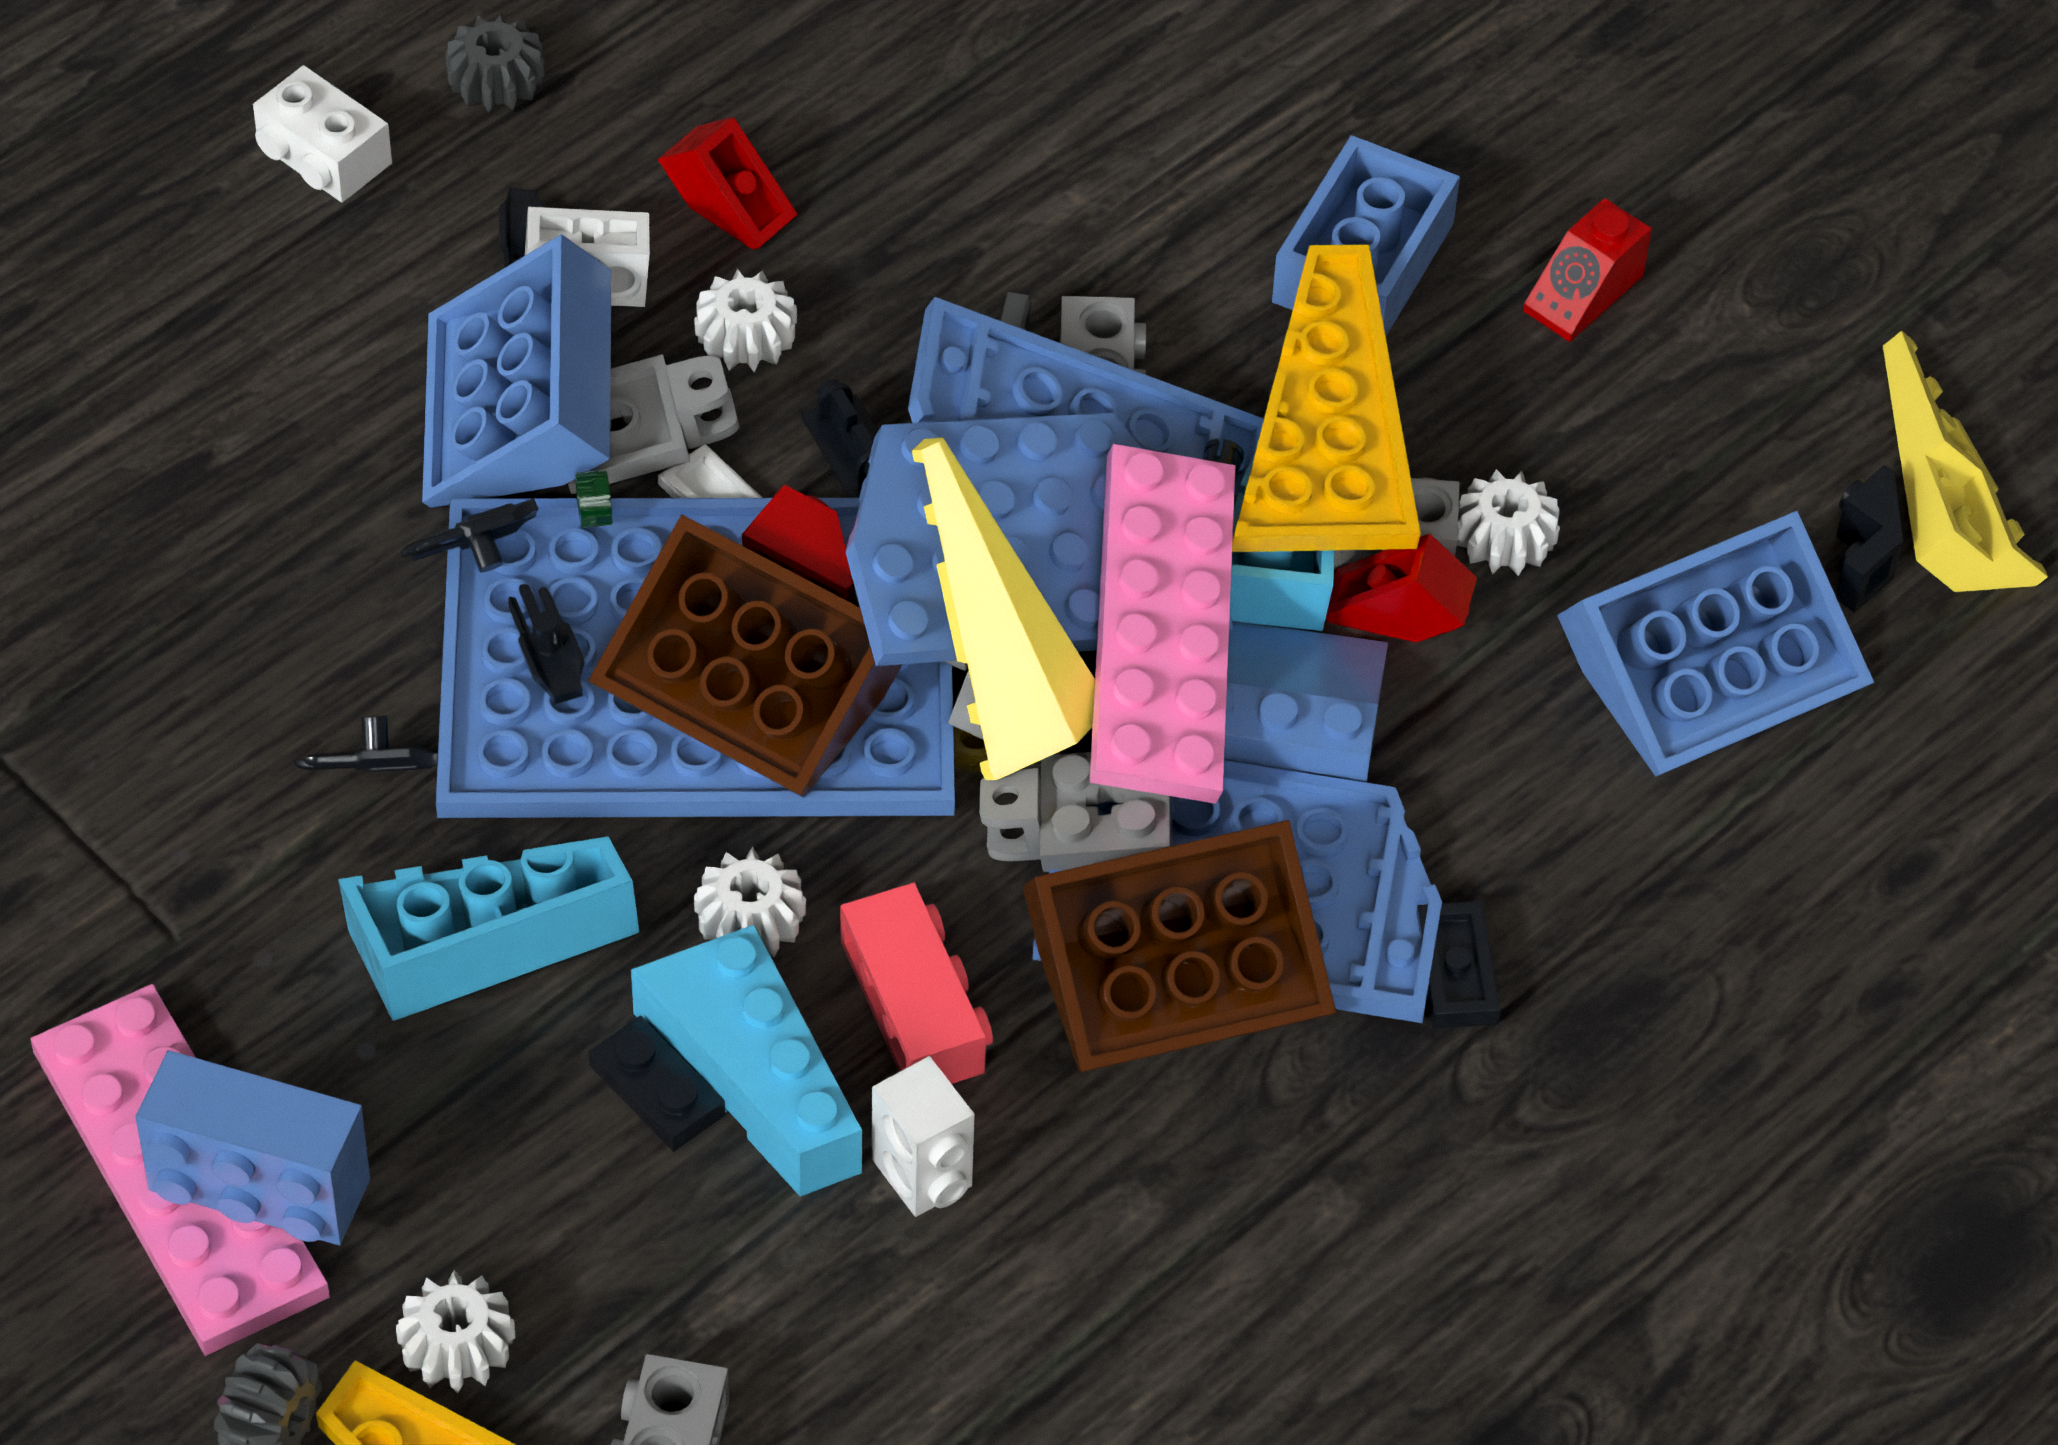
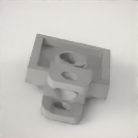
(664, 414)
(1062, 817)

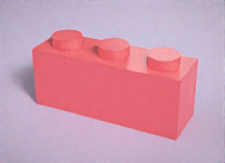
(914, 983)

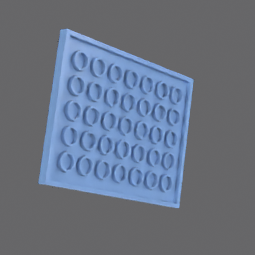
(597, 756)

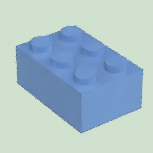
(1379, 202)
(253, 1148)

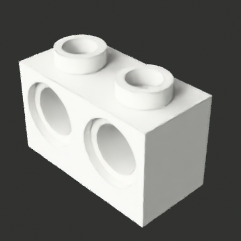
(611, 237)
(923, 1137)

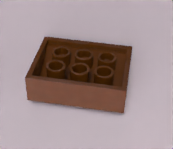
(745, 658)
(1180, 946)

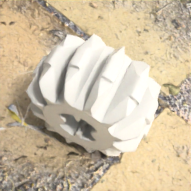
(745, 320)
(1507, 522)
(748, 895)
(455, 1331)

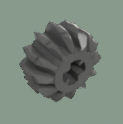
(495, 63)
(268, 1398)

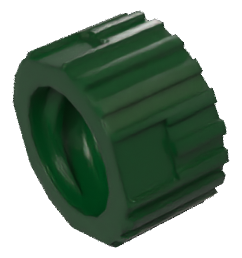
(593, 498)

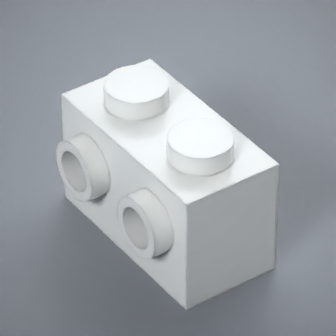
(322, 134)

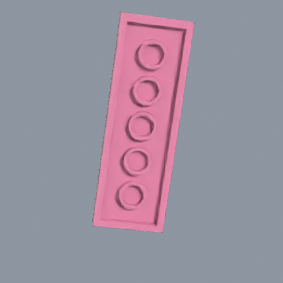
(1163, 624)
(218, 1271)

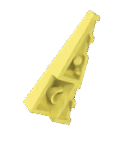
(1948, 489)
(1022, 666)

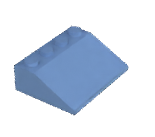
(519, 378)
(1717, 644)
(1302, 700)

